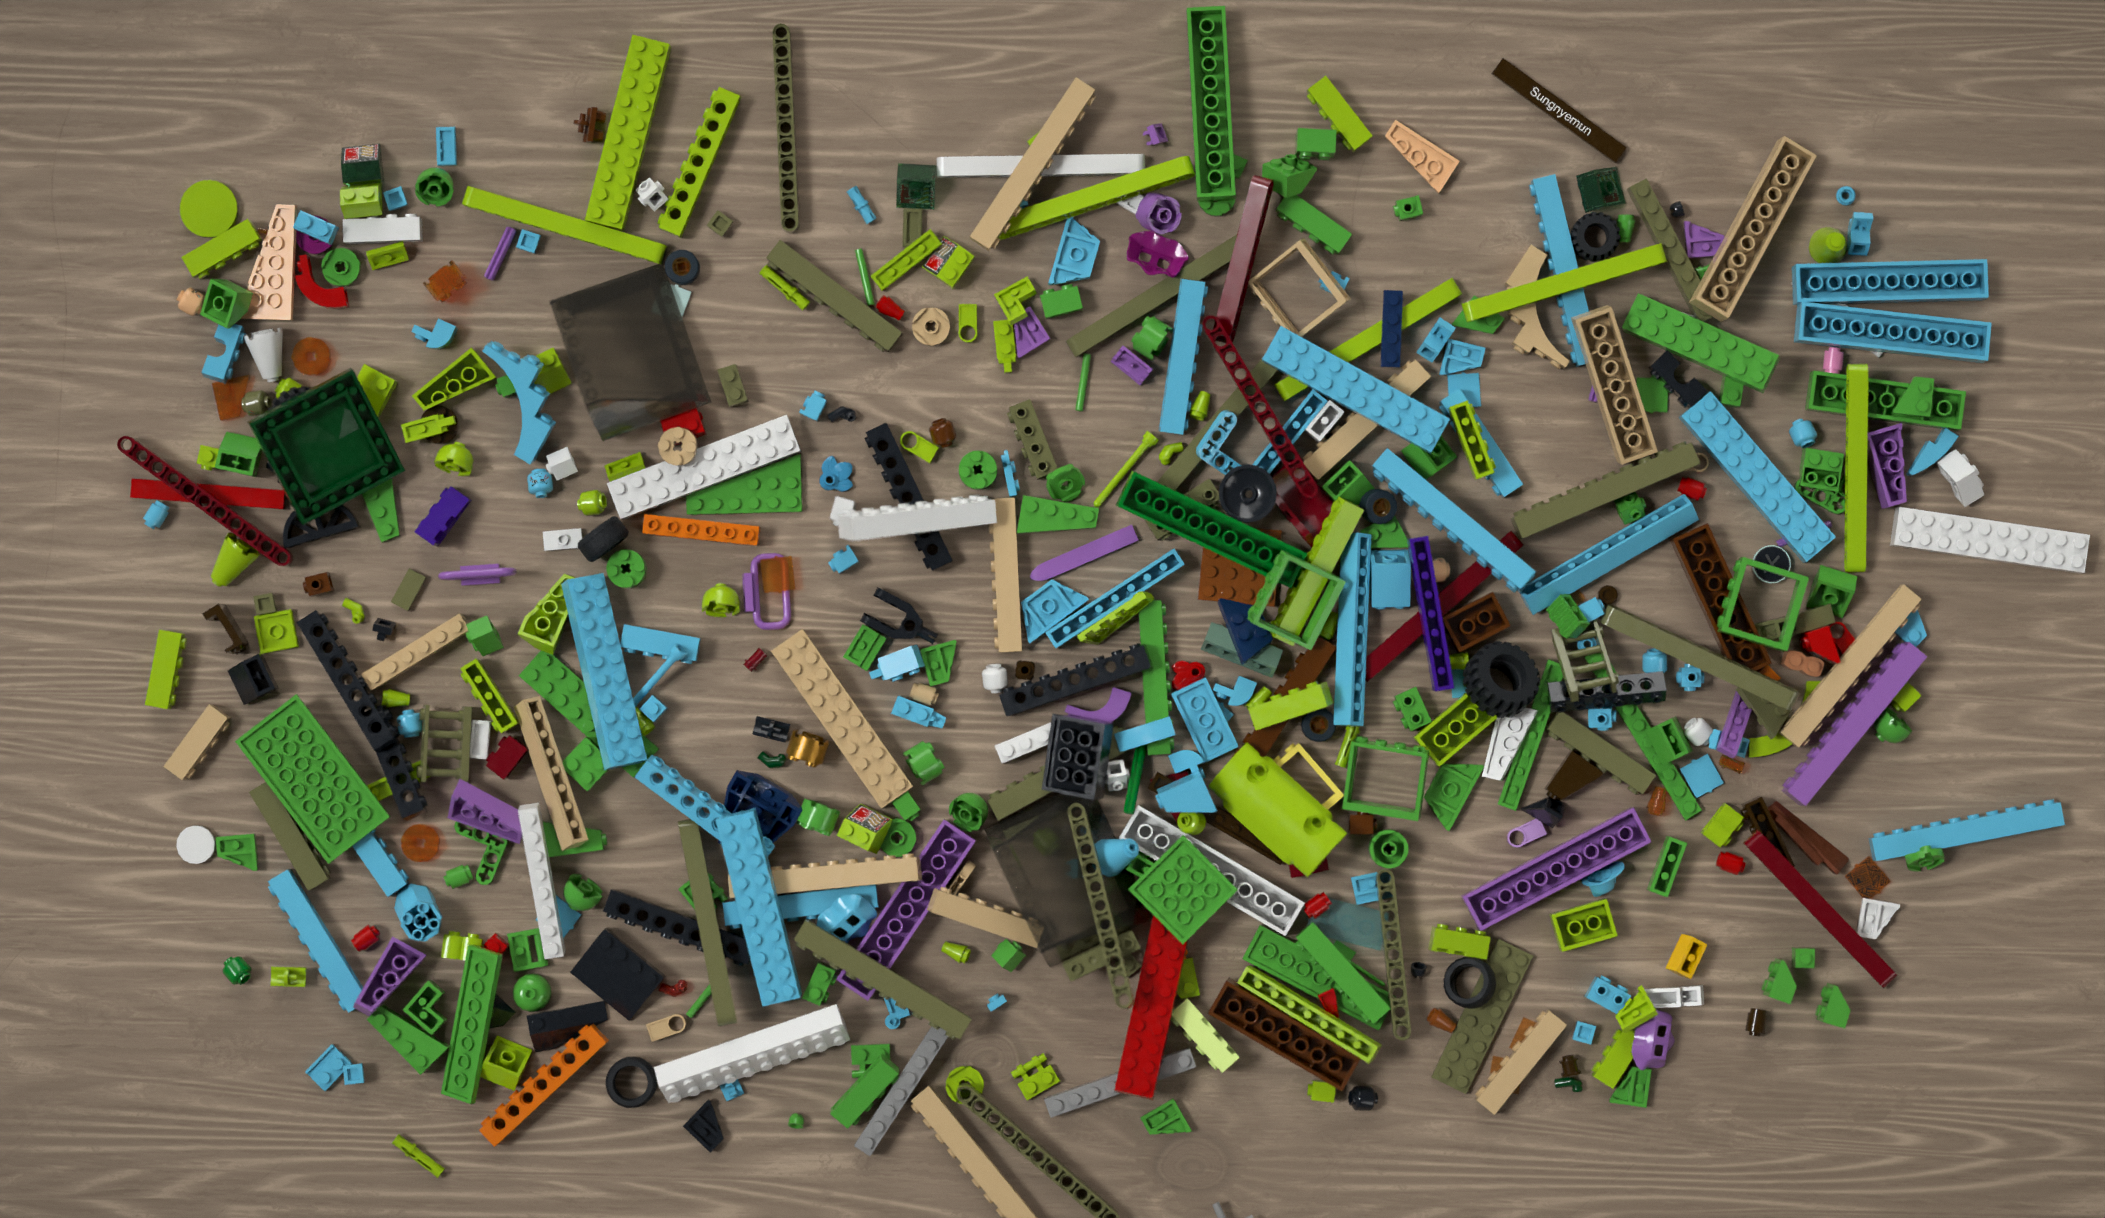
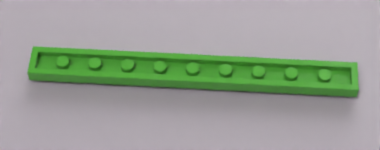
(1666, 773)

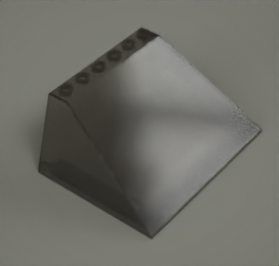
(630, 351)
(1048, 880)

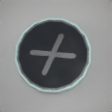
(1772, 556)

